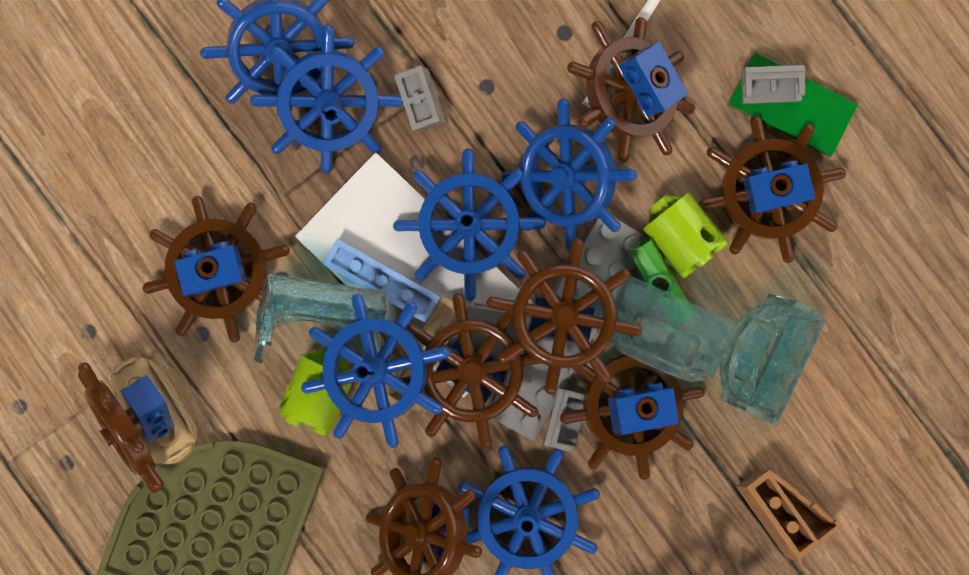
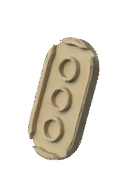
(183, 436)

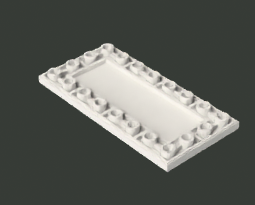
(364, 219)

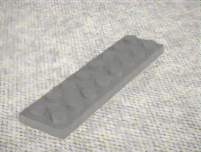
(604, 255)

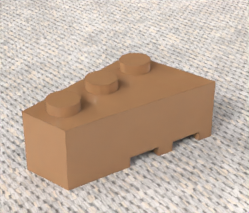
(786, 514)

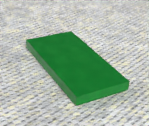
(819, 107)

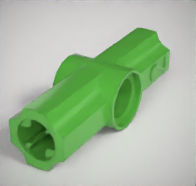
(653, 265)

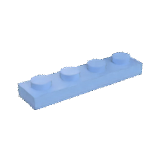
(376, 276)

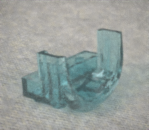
(308, 300)
(670, 332)
(796, 334)

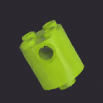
(683, 233)
(313, 408)

